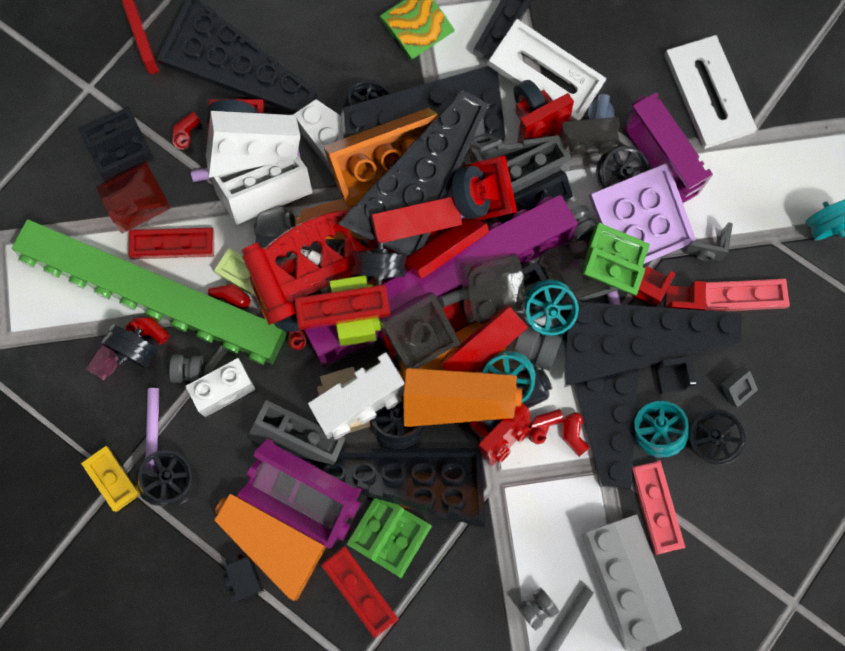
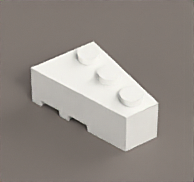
(319, 127)
(249, 141)
(262, 188)
(358, 398)

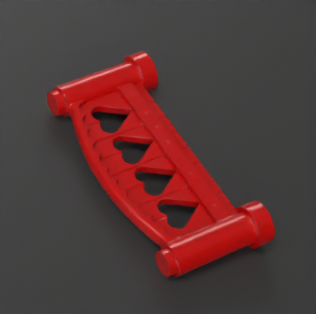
(278, 287)

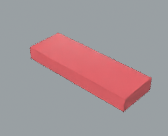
(747, 295)
(657, 507)

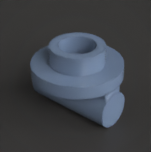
(601, 108)

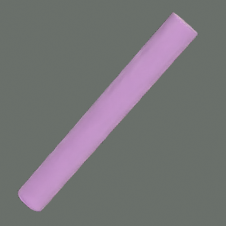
(152, 426)

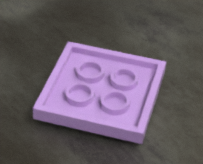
(646, 209)

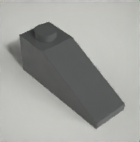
(294, 434)

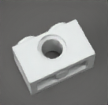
(220, 387)

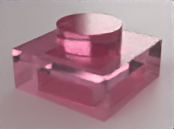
(103, 363)

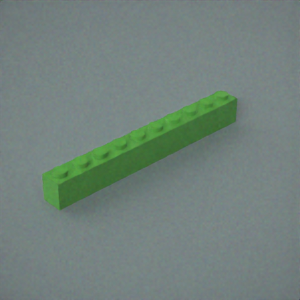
(150, 292)

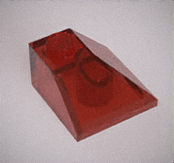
(133, 197)

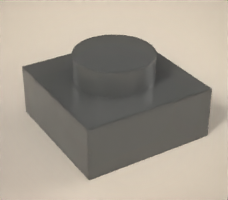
(739, 386)

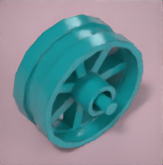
(828, 221)
(551, 307)
(525, 362)
(661, 428)

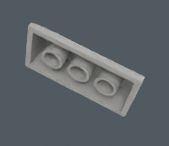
(631, 583)

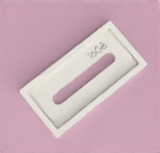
(527, 41)
(696, 99)

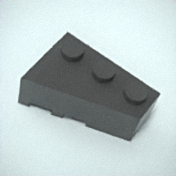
(529, 160)

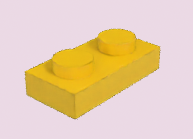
(111, 479)

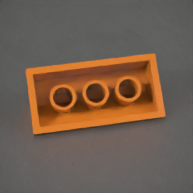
(367, 155)

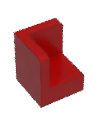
(653, 286)
(687, 297)

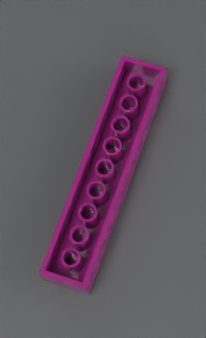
(526, 235)

